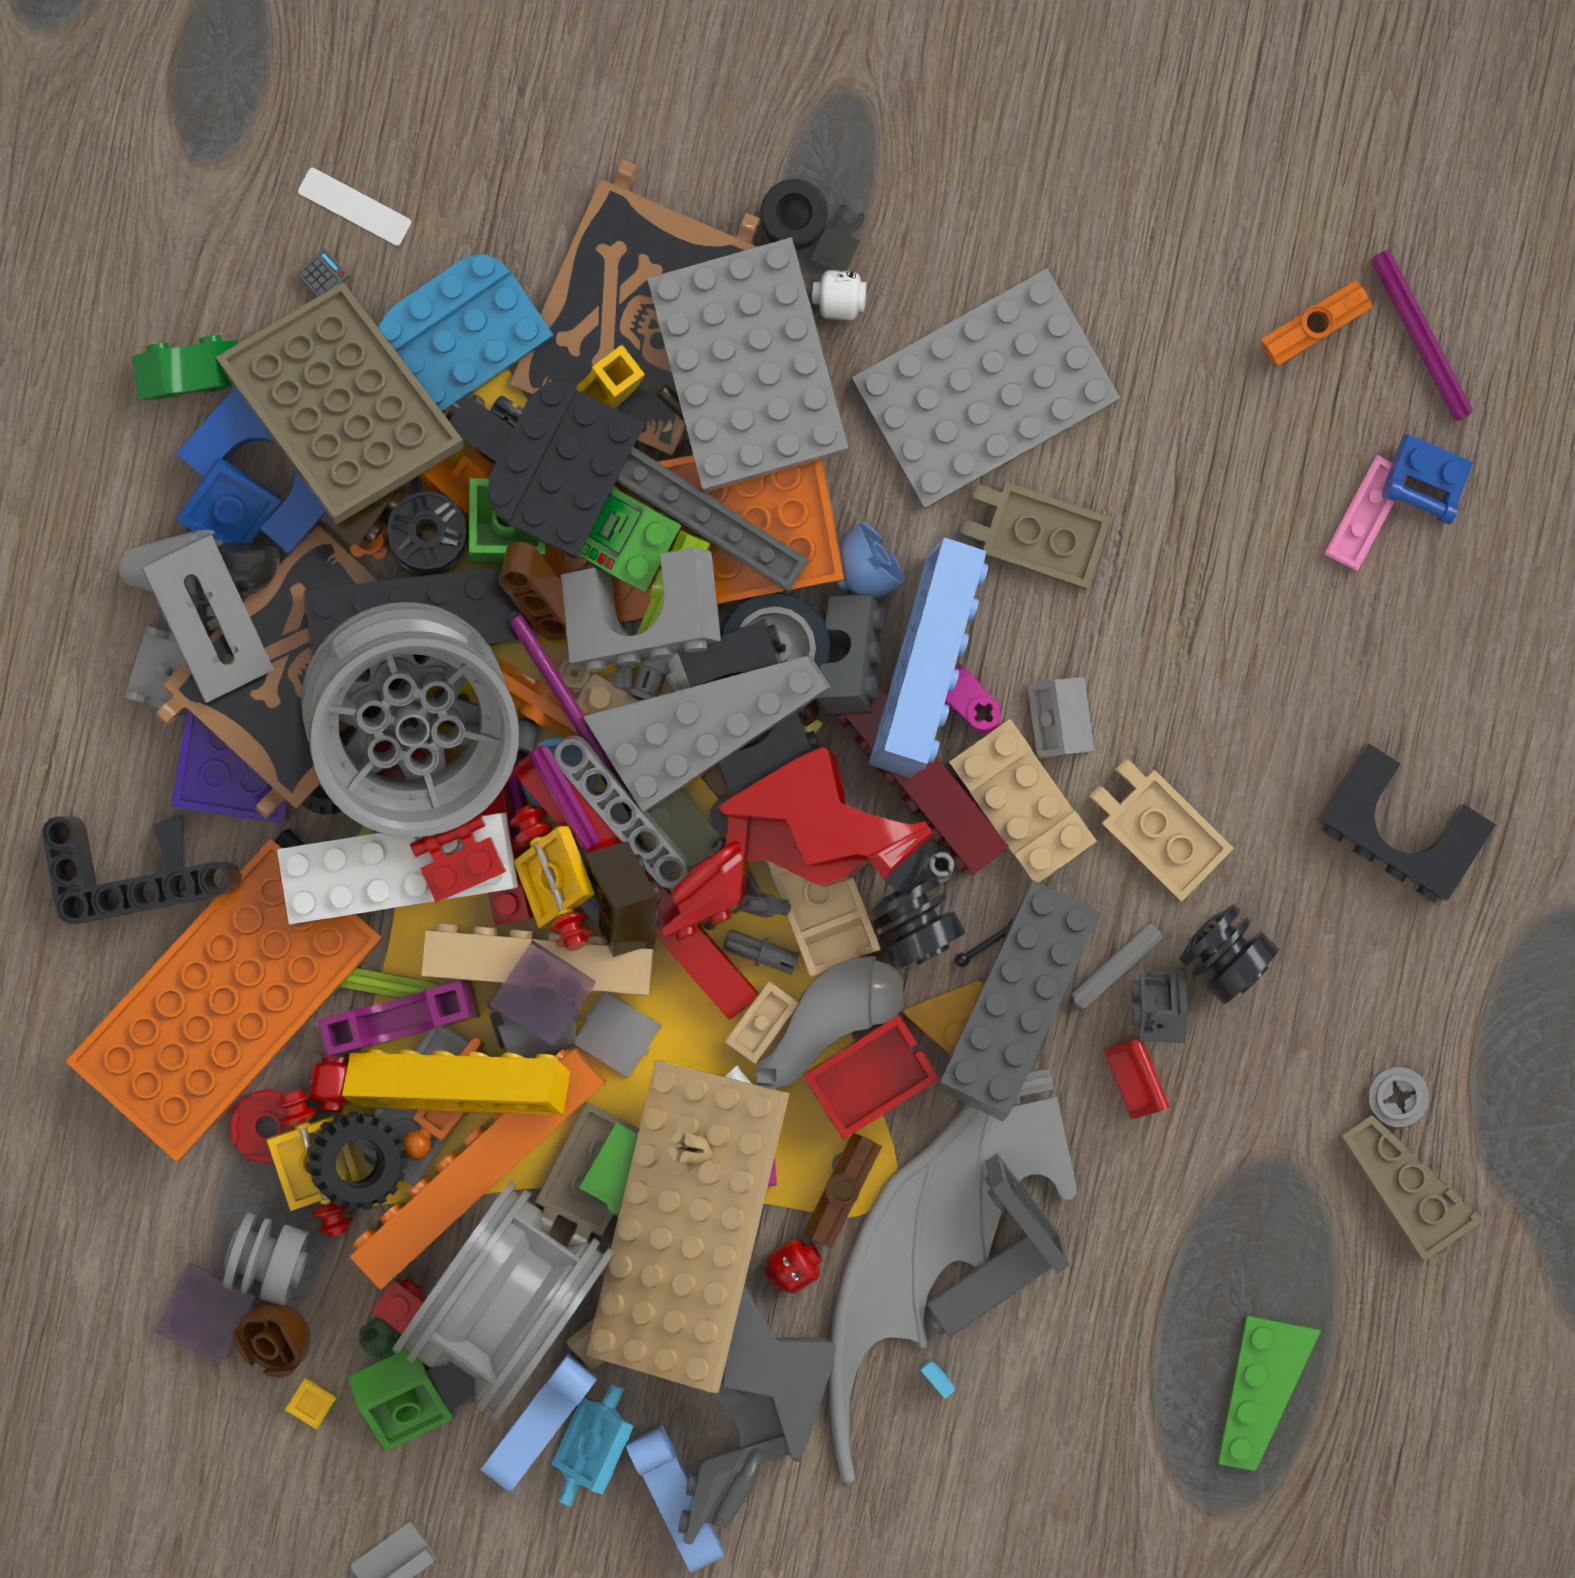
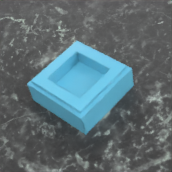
(937, 1378)

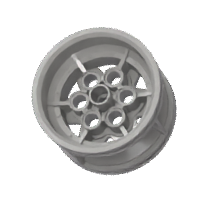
(431, 795)
(502, 1301)

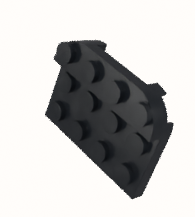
(561, 466)

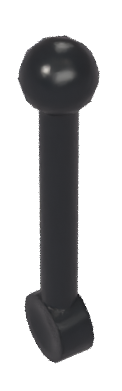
(962, 959)

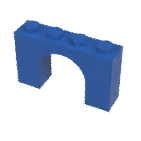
(221, 436)

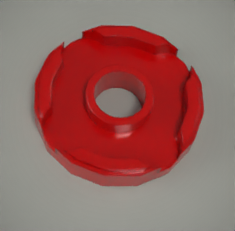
(244, 1124)

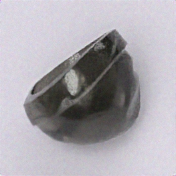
(250, 565)

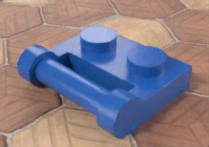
(1431, 467)

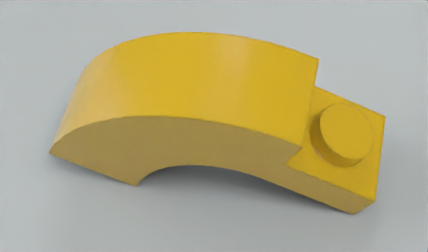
(612, 378)

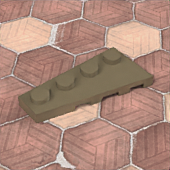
(1415, 1199)

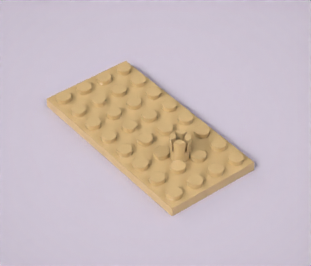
(687, 1225)

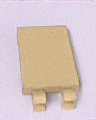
(1162, 830)

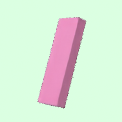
(1362, 518)

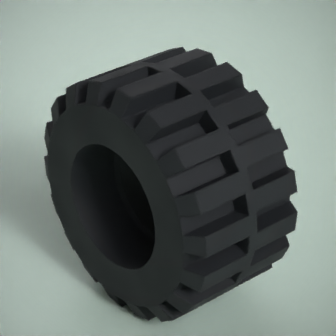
(384, 1175)

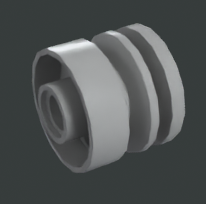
(266, 1259)

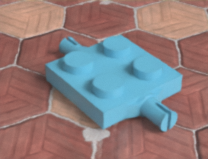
(592, 1445)

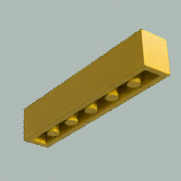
(457, 1082)

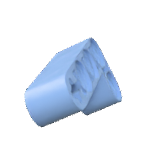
(539, 1422)
(668, 1482)

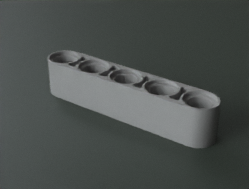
(616, 793)

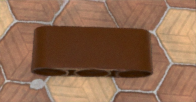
(534, 589)

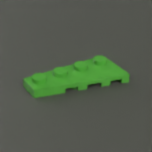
(1263, 1381)

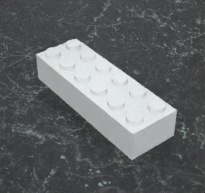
(375, 873)

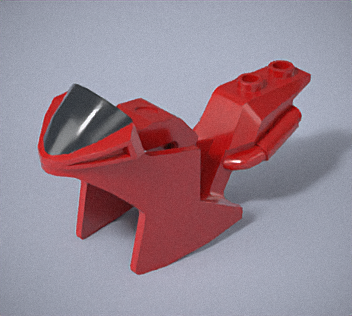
(801, 824)

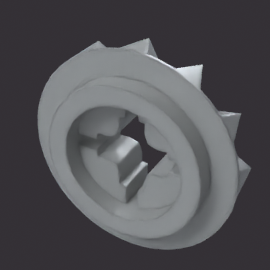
(1414, 1104)

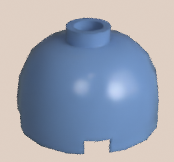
(867, 564)

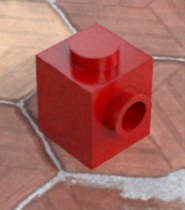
(400, 1303)

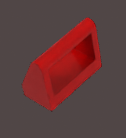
(1136, 1077)

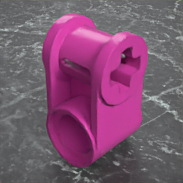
(969, 696)

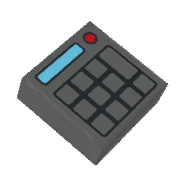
(322, 273)

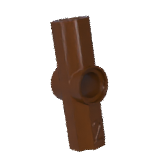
(831, 1212)

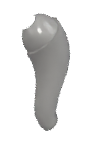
(835, 1003)

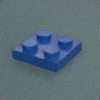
(228, 504)

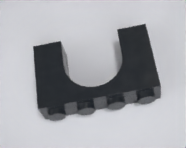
(745, 651)
(1352, 816)

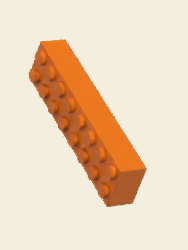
(465, 1179)

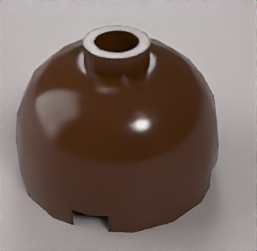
(273, 1338)

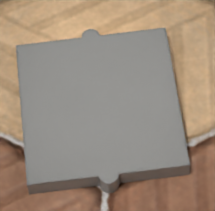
(617, 1034)

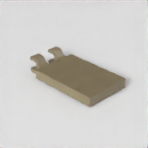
(1039, 533)
(561, 1189)

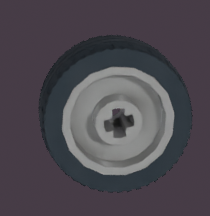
(797, 623)

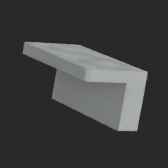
(1060, 717)
(397, 1556)

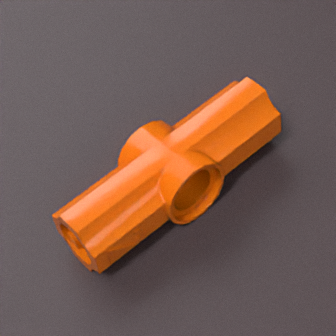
(1335, 310)
(536, 701)

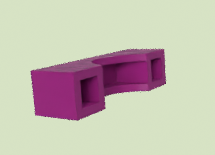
(399, 1018)

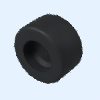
(794, 190)

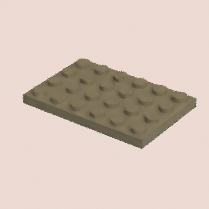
(340, 403)

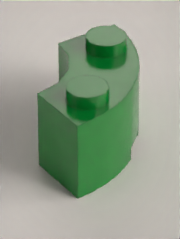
(181, 370)

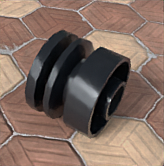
(427, 512)
(918, 926)
(1234, 959)

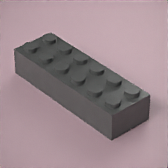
(1018, 1001)

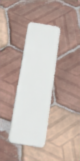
(354, 206)

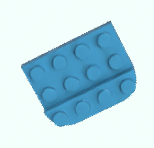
(464, 328)

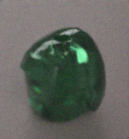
(378, 1338)

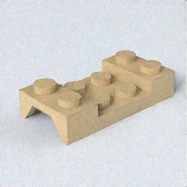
(1022, 802)
(825, 920)

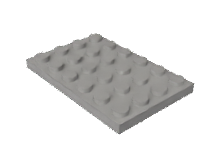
(748, 365)
(985, 388)

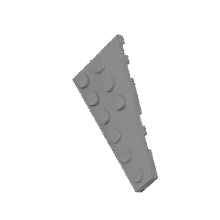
(683, 734)

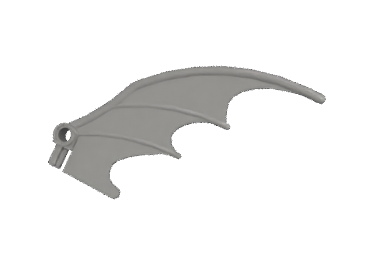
(925, 1220)

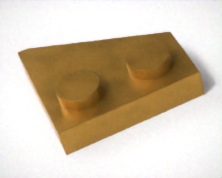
(945, 1014)

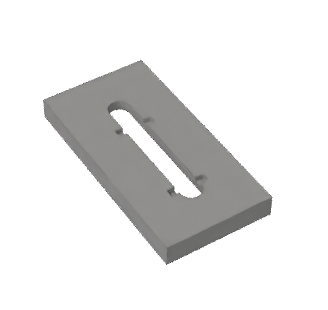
(166, 581)

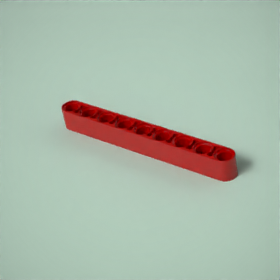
(697, 953)

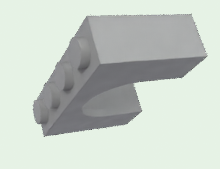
(686, 620)

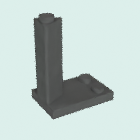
(1011, 1268)

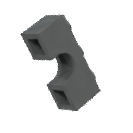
(853, 680)

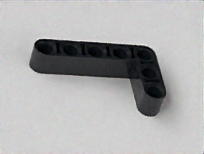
(129, 890)

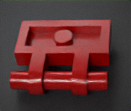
(463, 868)

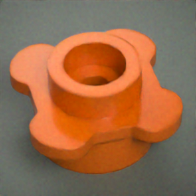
(376, 549)

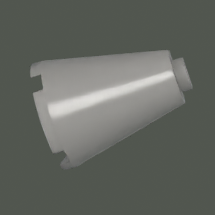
(133, 576)

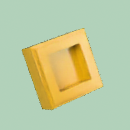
(311, 1403)

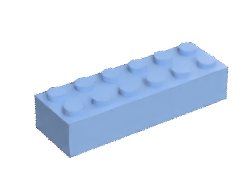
(928, 658)

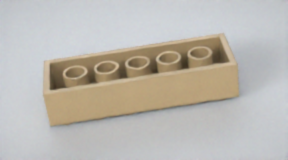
(492, 957)

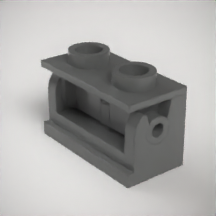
(1160, 1005)

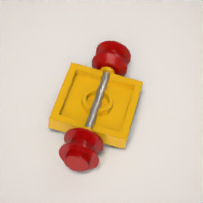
(553, 877)
(290, 1161)

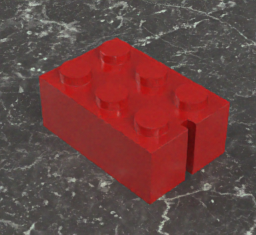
(870, 1077)

